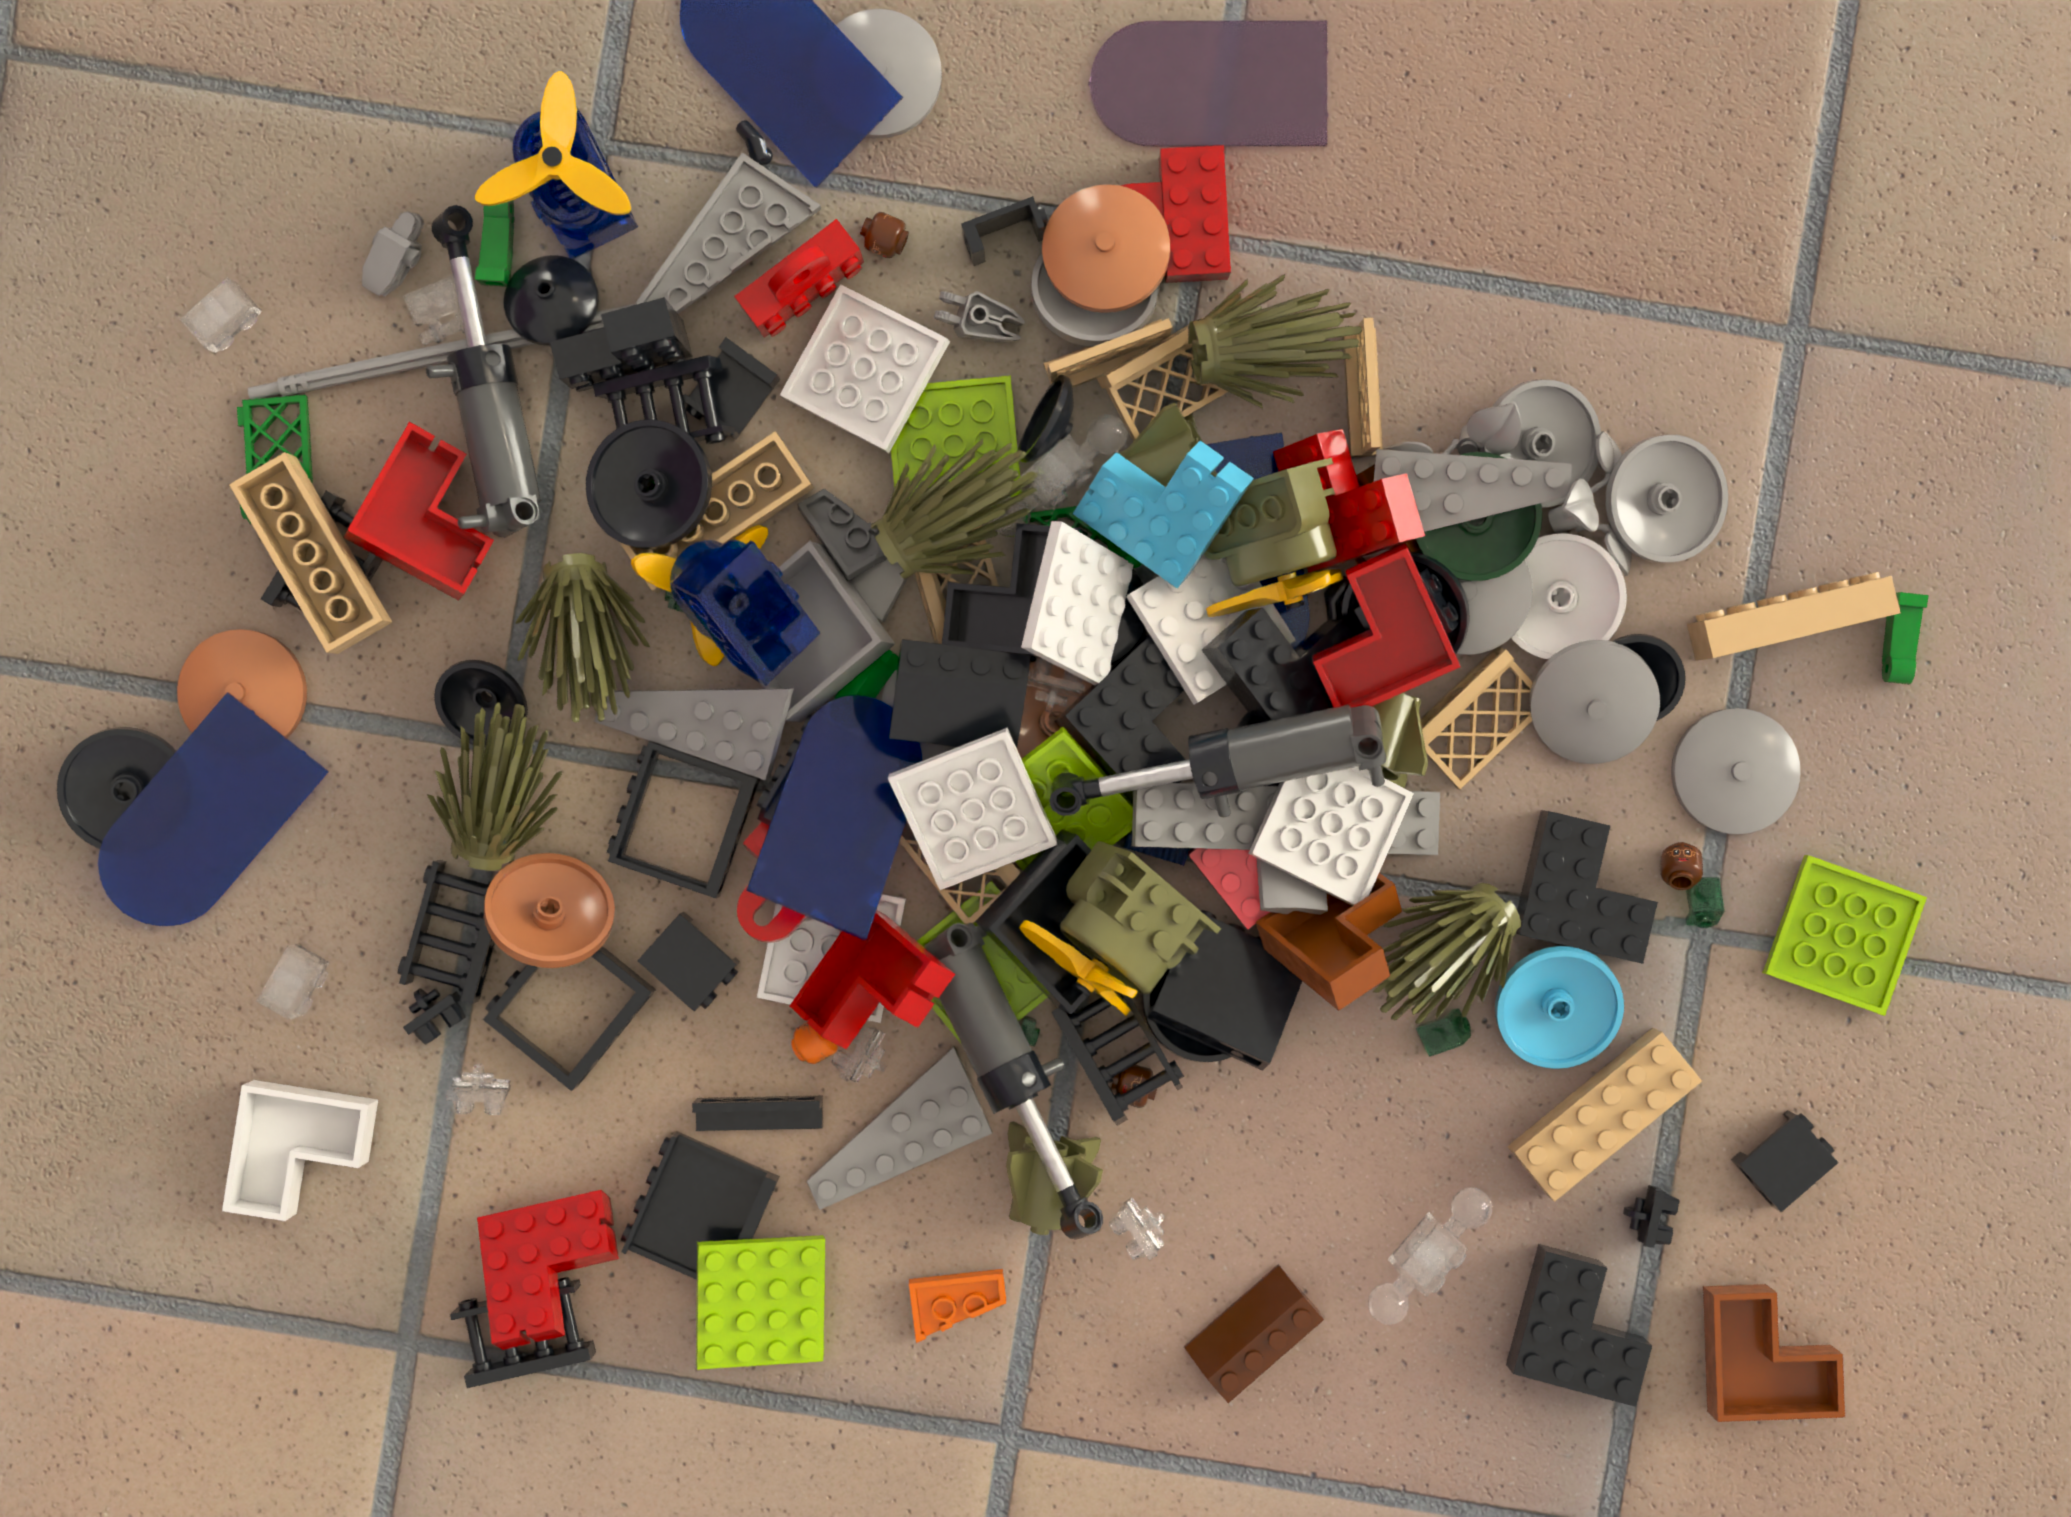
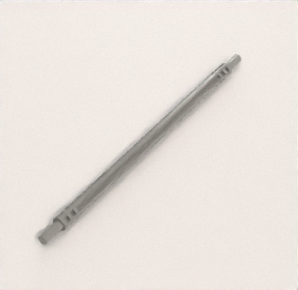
(389, 364)

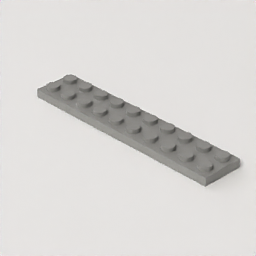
(1178, 818)

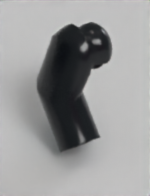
(755, 143)
(1333, 596)

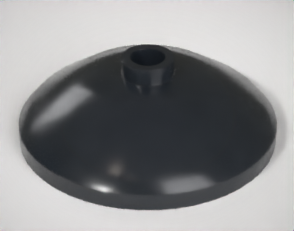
(560, 312)
(1049, 420)
(1664, 664)
(463, 693)

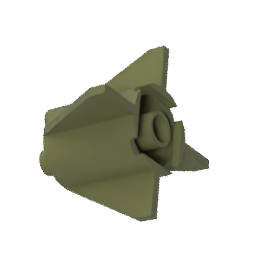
(1164, 444)
(1402, 738)
(1033, 1193)

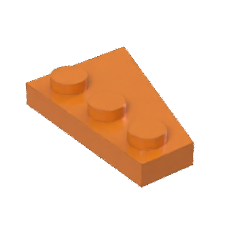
(951, 1298)

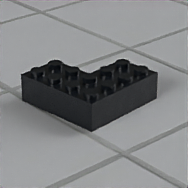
(630, 342)
(995, 615)
(1267, 671)
(1117, 715)
(1040, 898)
(1562, 898)
(1558, 1336)

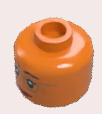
(811, 1046)

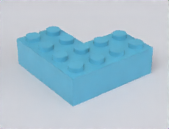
(1161, 524)

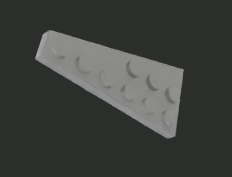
(735, 226)
(1468, 488)
(718, 725)
(918, 1126)

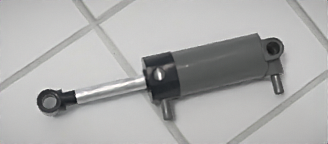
(487, 401)
(1249, 758)
(1004, 1059)

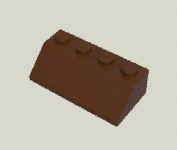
(1253, 1333)

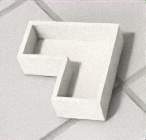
(279, 1131)

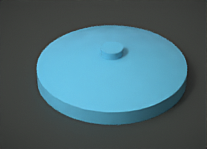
(1559, 1007)

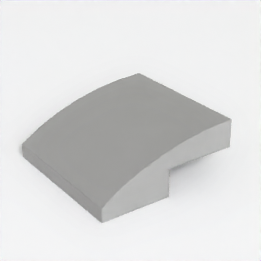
(880, 587)
(1285, 893)

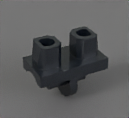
(423, 1025)
(1649, 1215)

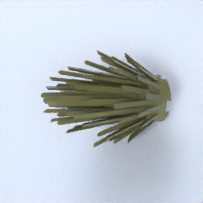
(1257, 341)
(940, 516)
(587, 636)
(500, 790)
(1449, 949)

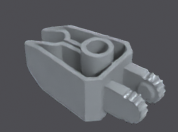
(393, 254)
(979, 317)

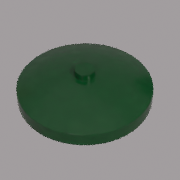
(1485, 545)

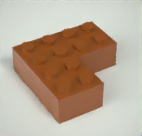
(1333, 948)
(1752, 1374)

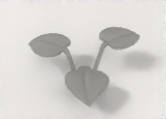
(1491, 427)
(1580, 510)

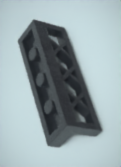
(758, 1113)

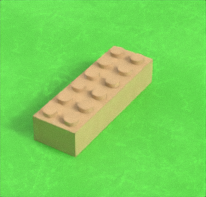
(743, 496)
(310, 553)
(1802, 615)
(1604, 1113)

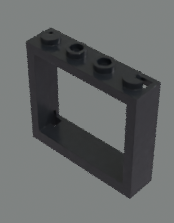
(628, 816)
(572, 1080)

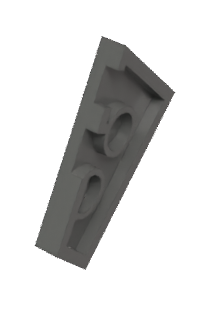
(842, 533)

